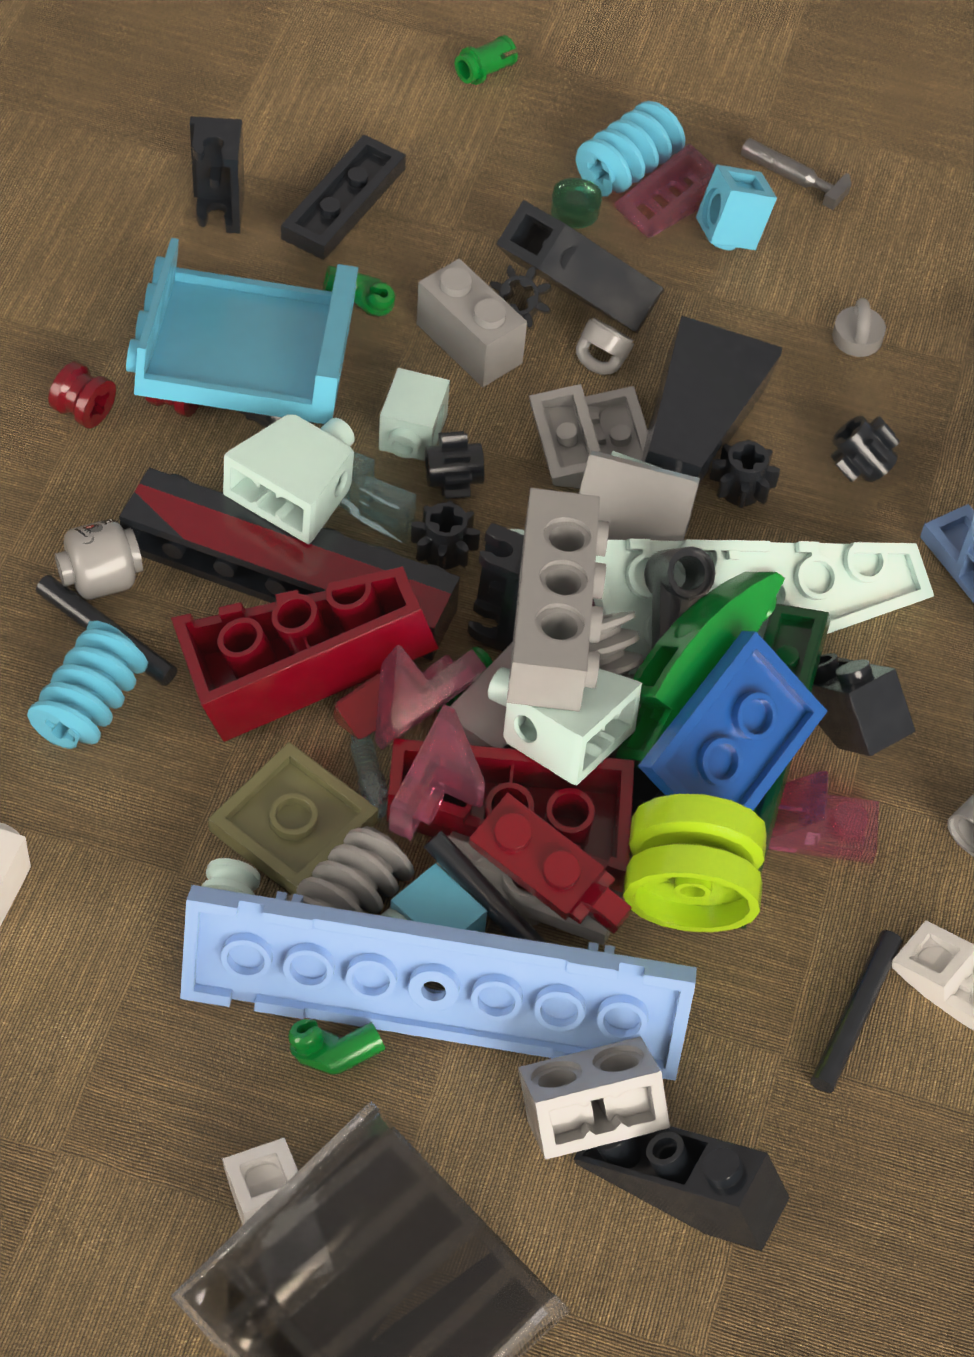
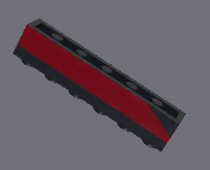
(240, 550)

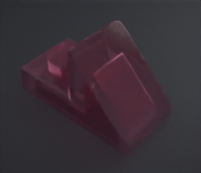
(411, 696)
(440, 767)
(825, 823)

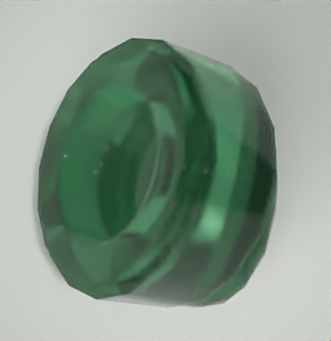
(576, 202)

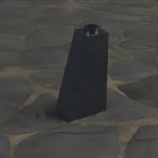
(705, 395)

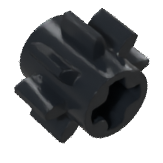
(534, 302)
(865, 449)
(454, 465)
(744, 473)
(445, 535)

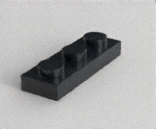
(343, 197)

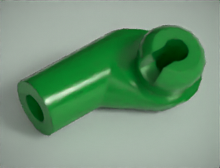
(370, 294)
(330, 1052)

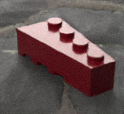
(299, 649)
(590, 814)

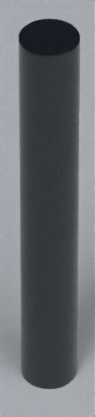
(83, 612)
(480, 888)
(856, 1012)

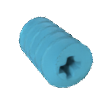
(630, 147)
(87, 687)

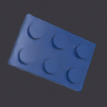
(736, 728)

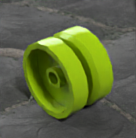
(695, 863)

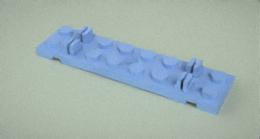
(373, 969)

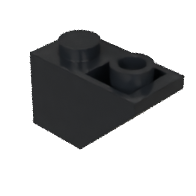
(862, 704)

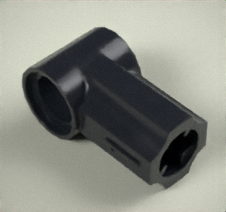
(668, 598)

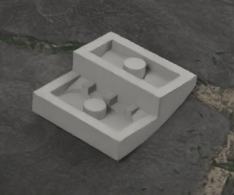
(577, 423)
(640, 498)

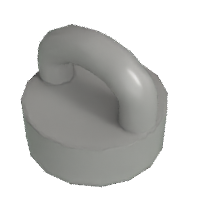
(859, 330)
(607, 339)

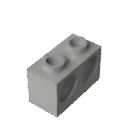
(594, 1097)

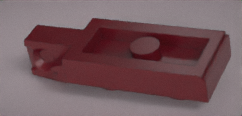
(548, 865)

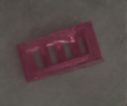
(684, 164)

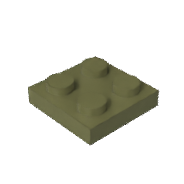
(290, 817)

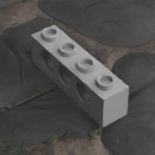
(555, 601)

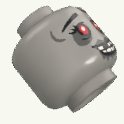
(99, 559)

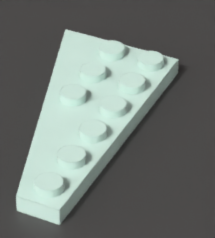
(841, 579)

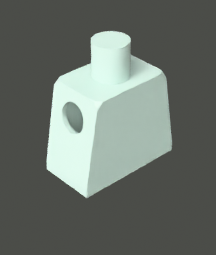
(292, 473)
(566, 739)

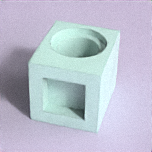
(413, 414)

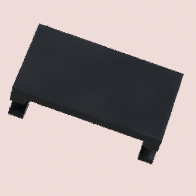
(218, 169)
(498, 586)

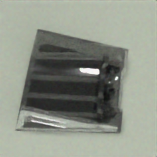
(368, 1262)

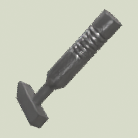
(796, 172)

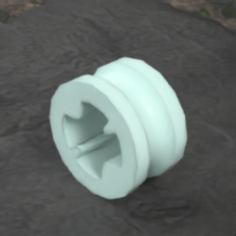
(232, 876)

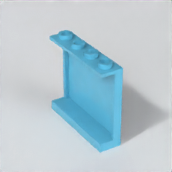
(241, 341)

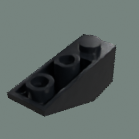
(579, 266)
(698, 1180)

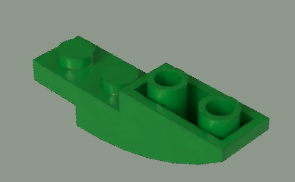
(692, 650)

